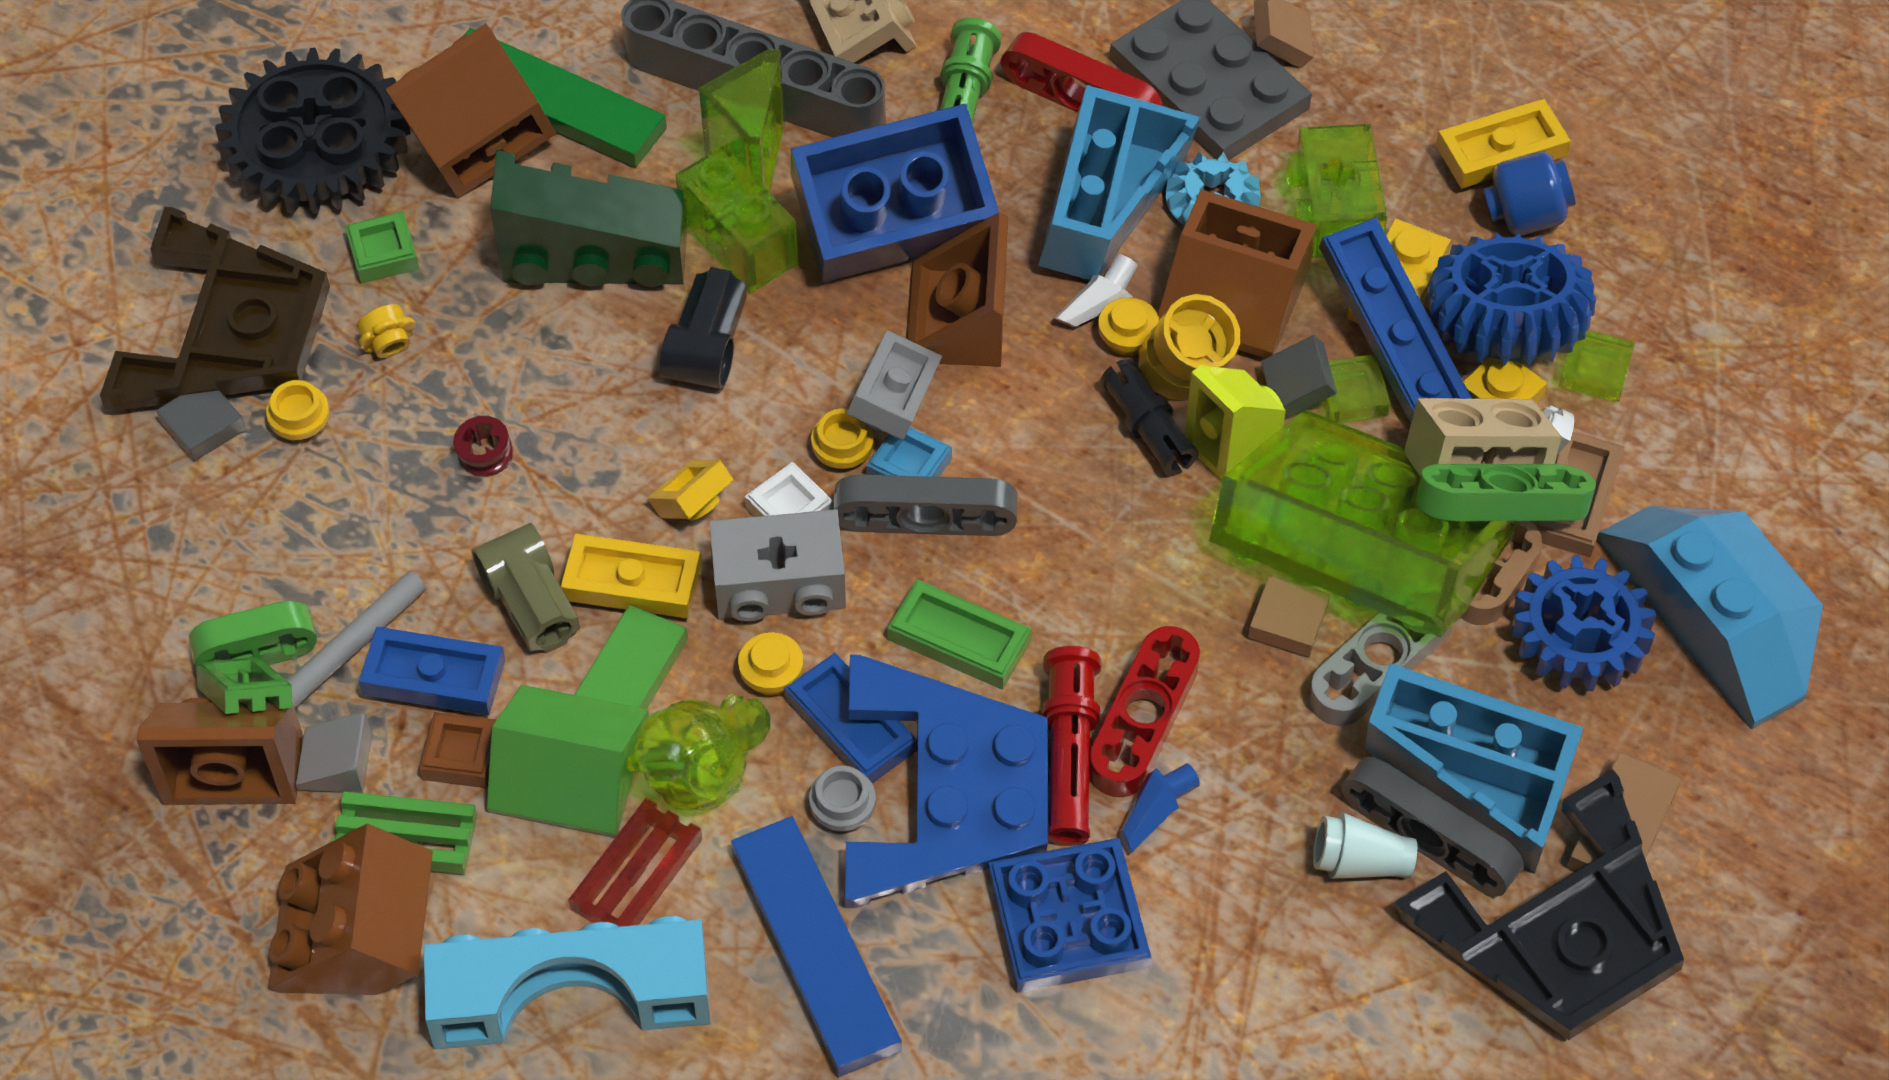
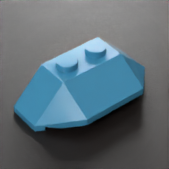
(1725, 601)

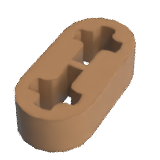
(1507, 577)

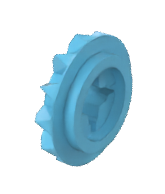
(1190, 178)

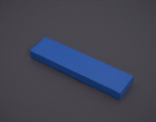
(1391, 315)
(816, 946)

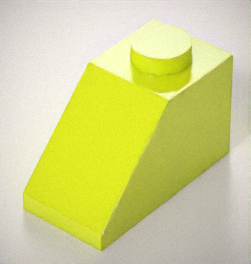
(1229, 416)

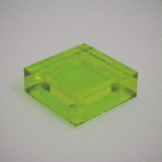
(1598, 366)
(1359, 390)

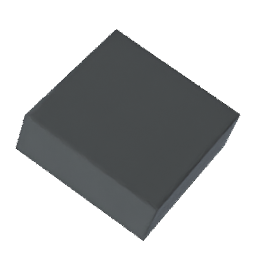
(1300, 375)
(201, 422)

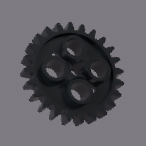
(311, 130)

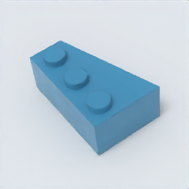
(1111, 177)
(1476, 753)

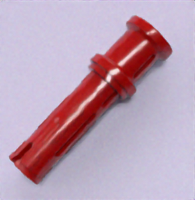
(1070, 717)

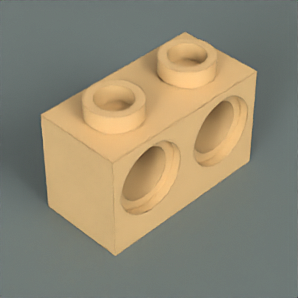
(1480, 433)

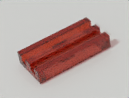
(617, 852)

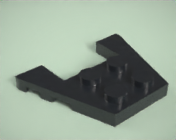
(1577, 944)

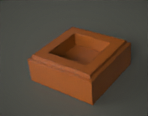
(458, 750)

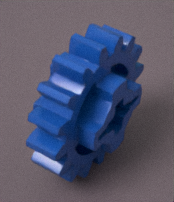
(1583, 623)

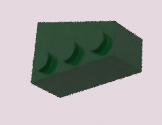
(585, 229)

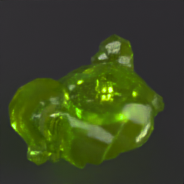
(693, 739)

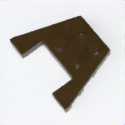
(246, 328)

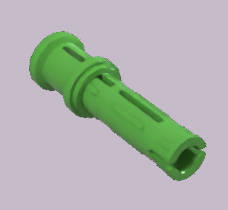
(969, 60)

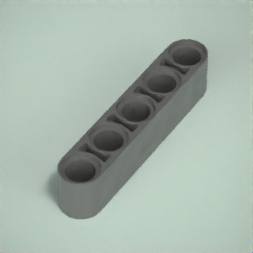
(698, 47)

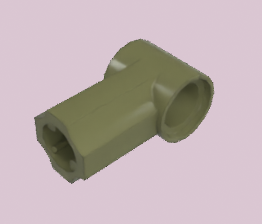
(522, 576)

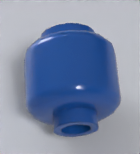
(1530, 193)

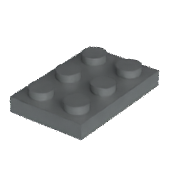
(1214, 72)

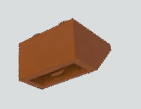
(468, 108)
(1245, 260)
(351, 916)

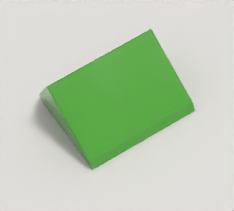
(563, 760)

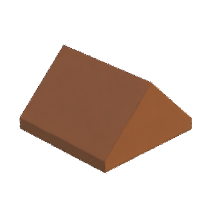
(962, 296)

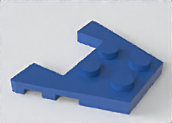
(976, 782)

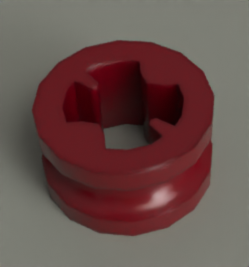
(493, 460)

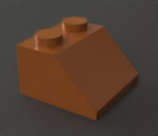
(219, 757)

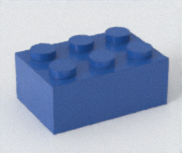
(891, 191)

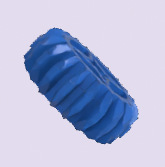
(1511, 298)

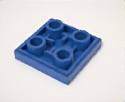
(1069, 915)

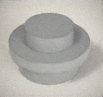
(842, 798)

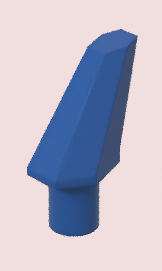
(1155, 803)

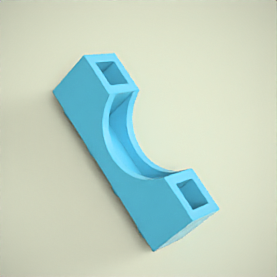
(484, 984)

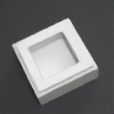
(787, 493)

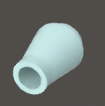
(1360, 849)

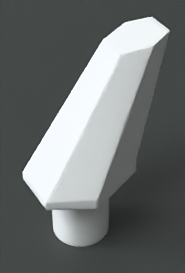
(1099, 293)

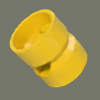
(1188, 335)

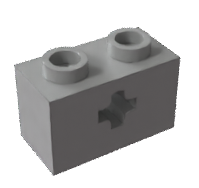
(778, 565)

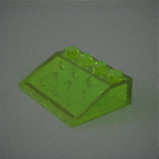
(1345, 518)

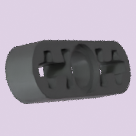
(895, 504)
(1439, 827)

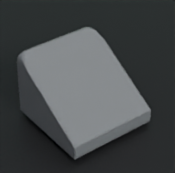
(335, 755)

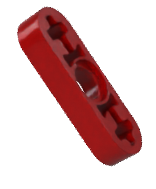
(1049, 68)
(1146, 737)

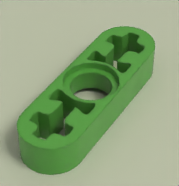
(1505, 492)

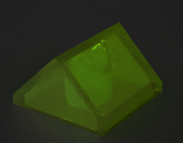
(747, 114)

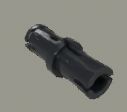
(1149, 417)

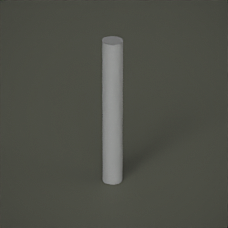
(355, 636)

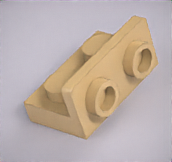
(863, 25)

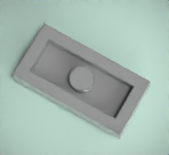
(894, 385)

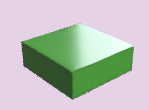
(382, 247)

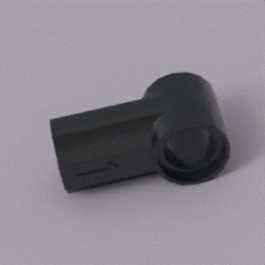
(703, 341)

